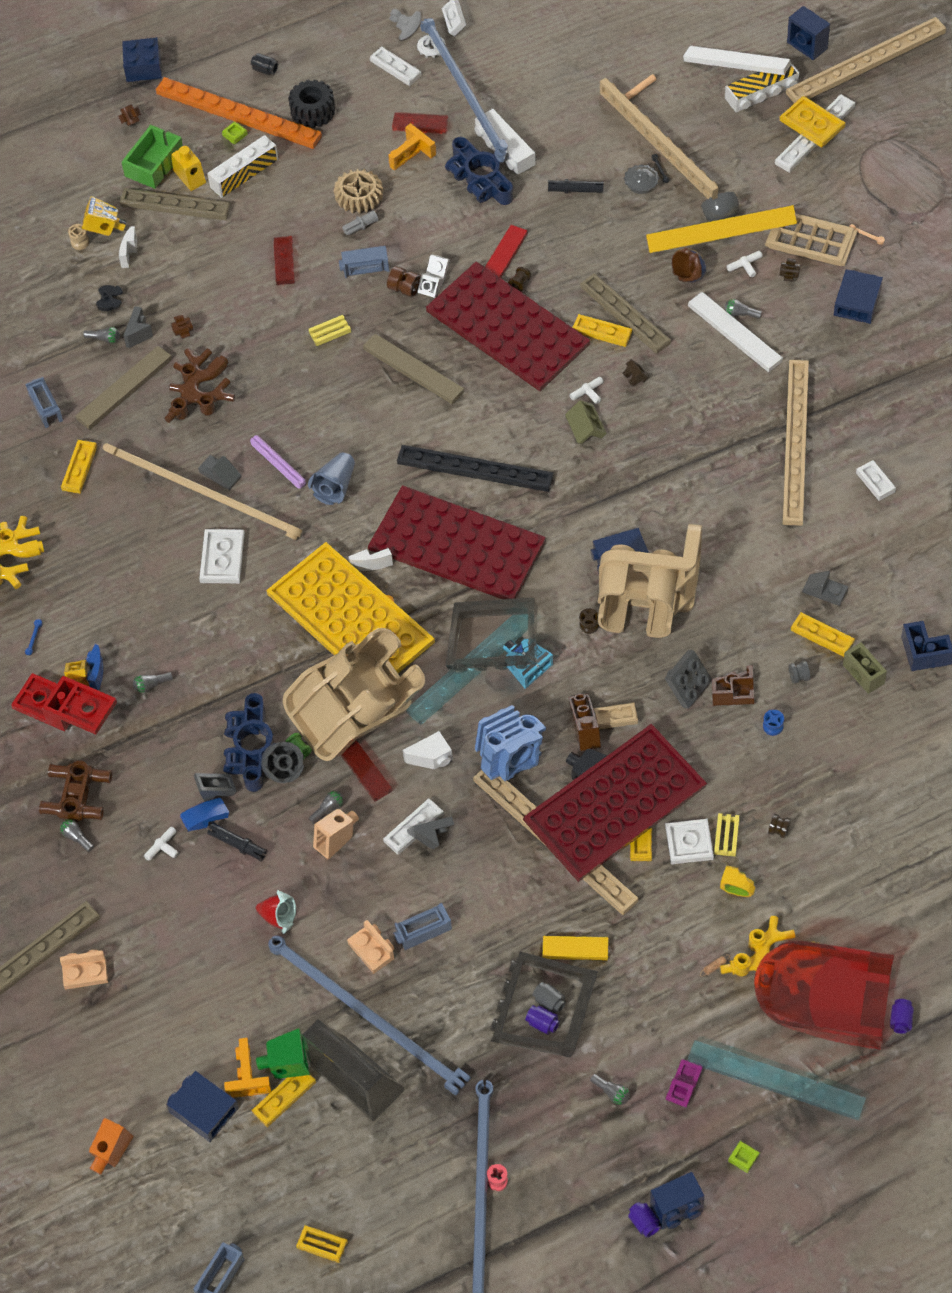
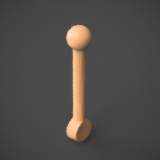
(880, 240)

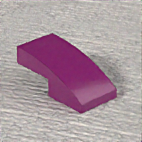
(684, 1083)

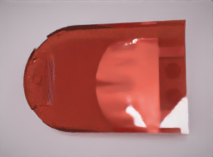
(826, 991)

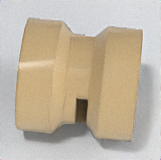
(78, 237)

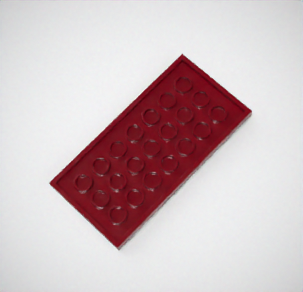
(508, 326)
(457, 543)
(614, 802)

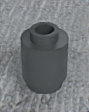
(549, 997)

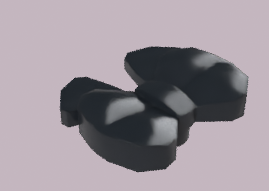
(106, 302)

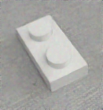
(453, 17)
(875, 480)

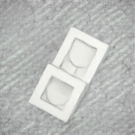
(127, 246)
(365, 562)

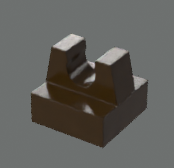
(637, 372)

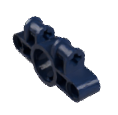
(482, 186)
(246, 723)

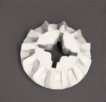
(424, 49)

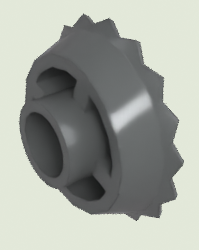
(641, 178)

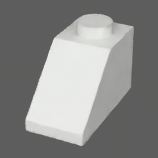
(429, 752)

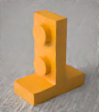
(415, 142)
(246, 1084)

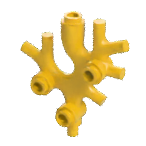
(10, 545)
(760, 948)

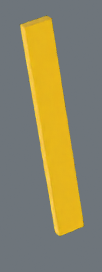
(721, 229)

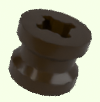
(589, 615)
(779, 826)

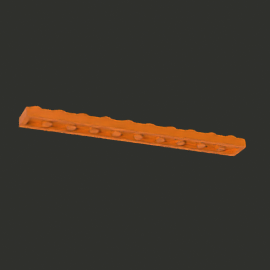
(239, 113)

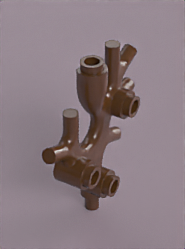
(192, 377)

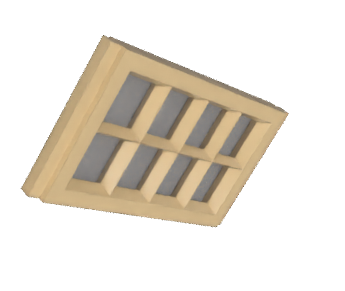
(814, 240)

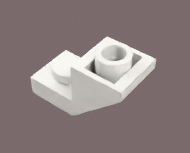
(434, 277)

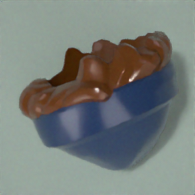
(688, 265)

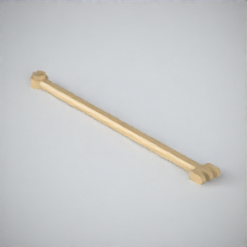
(292, 531)

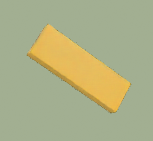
(602, 330)
(79, 466)
(822, 634)
(575, 948)
(282, 1098)

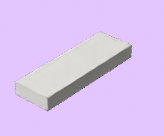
(395, 66)
(399, 839)

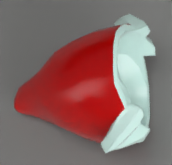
(278, 911)

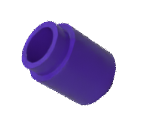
(901, 1016)
(542, 1019)
(644, 1219)

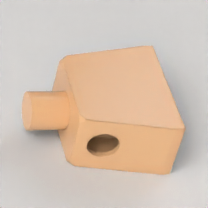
(333, 832)

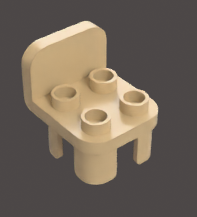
(650, 581)
(351, 694)

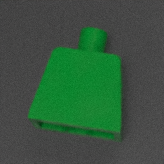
(285, 1056)

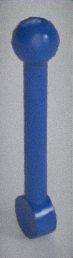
(37, 623)

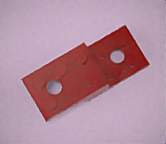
(64, 703)

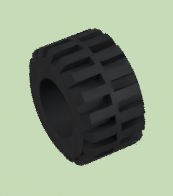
(311, 103)

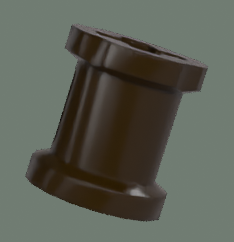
(520, 278)

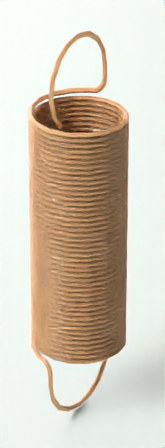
(714, 965)

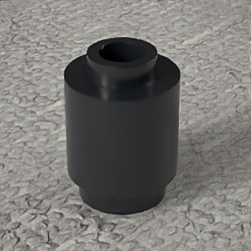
(264, 64)

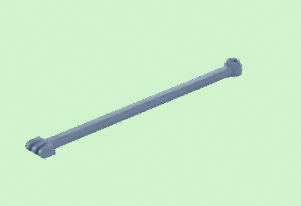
(500, 145)
(450, 1076)
(481, 1186)

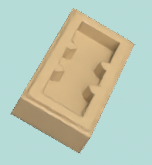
(616, 715)

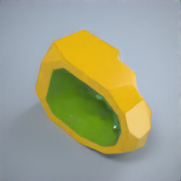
(736, 882)

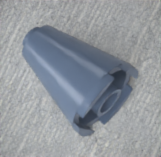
(332, 479)

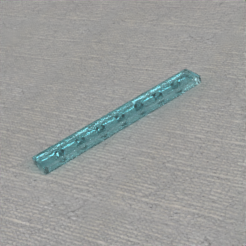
(454, 681)
(777, 1080)

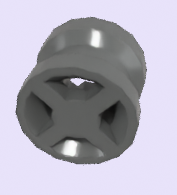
(799, 672)

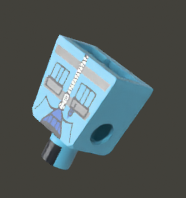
(532, 672)

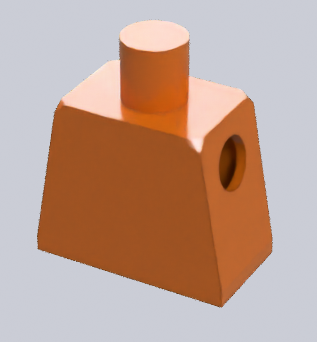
(109, 1145)

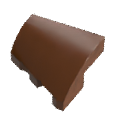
(734, 688)

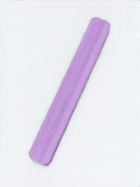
(277, 461)

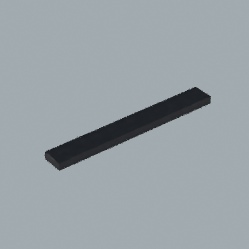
(475, 468)

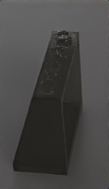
(350, 1070)

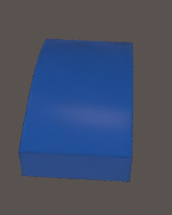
(95, 664)
(203, 813)

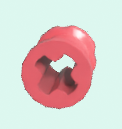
(501, 1172)

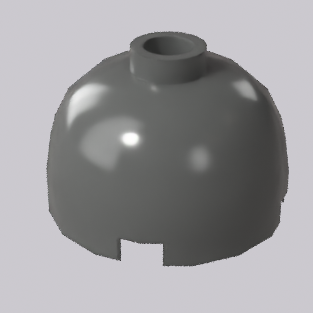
(722, 207)
(282, 762)

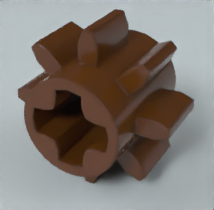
(129, 115)
(182, 326)

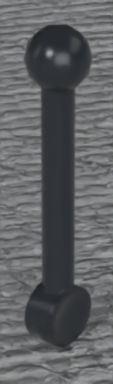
(655, 157)

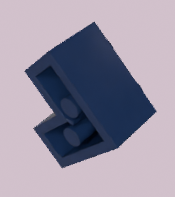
(925, 651)

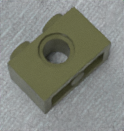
(864, 668)

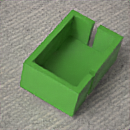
(151, 156)

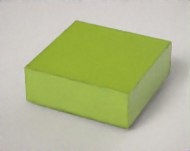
(234, 132)
(743, 1156)

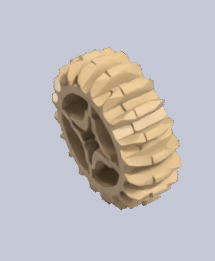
(369, 189)

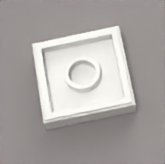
(689, 841)

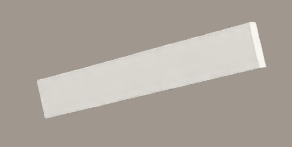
(737, 60)
(802, 146)
(735, 332)

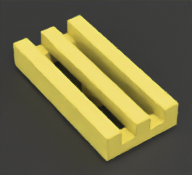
(329, 328)
(727, 819)

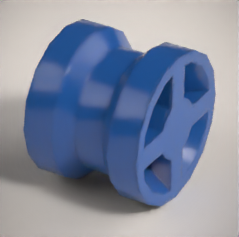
(776, 718)

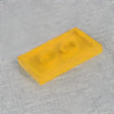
(812, 121)

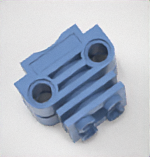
(508, 743)

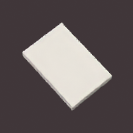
(222, 556)

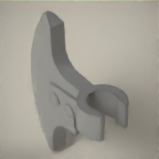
(406, 24)

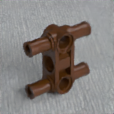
(75, 791)

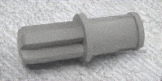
(360, 223)

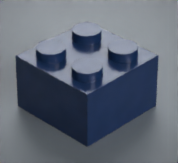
(808, 33)
(141, 59)
(677, 1201)

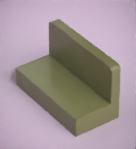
(585, 421)

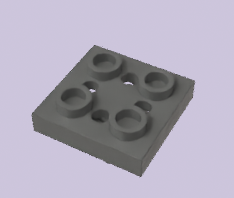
(683, 678)

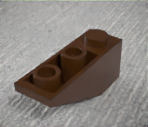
(584, 722)

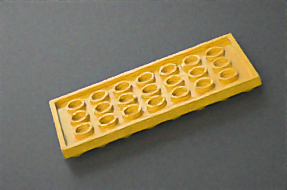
(344, 606)

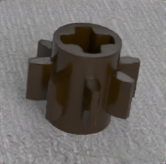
(790, 270)

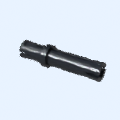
(575, 186)
(244, 845)

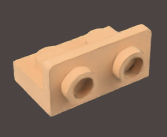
(372, 947)
(84, 969)

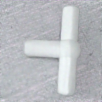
(745, 262)
(587, 388)
(161, 844)

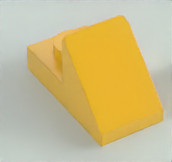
(77, 671)

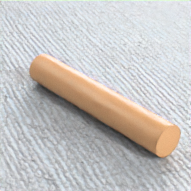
(637, 89)

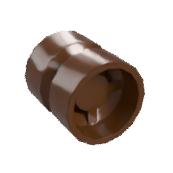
(402, 281)

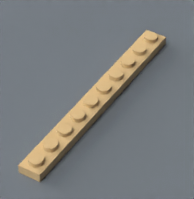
(867, 60)
(658, 139)
(795, 443)
(518, 806)

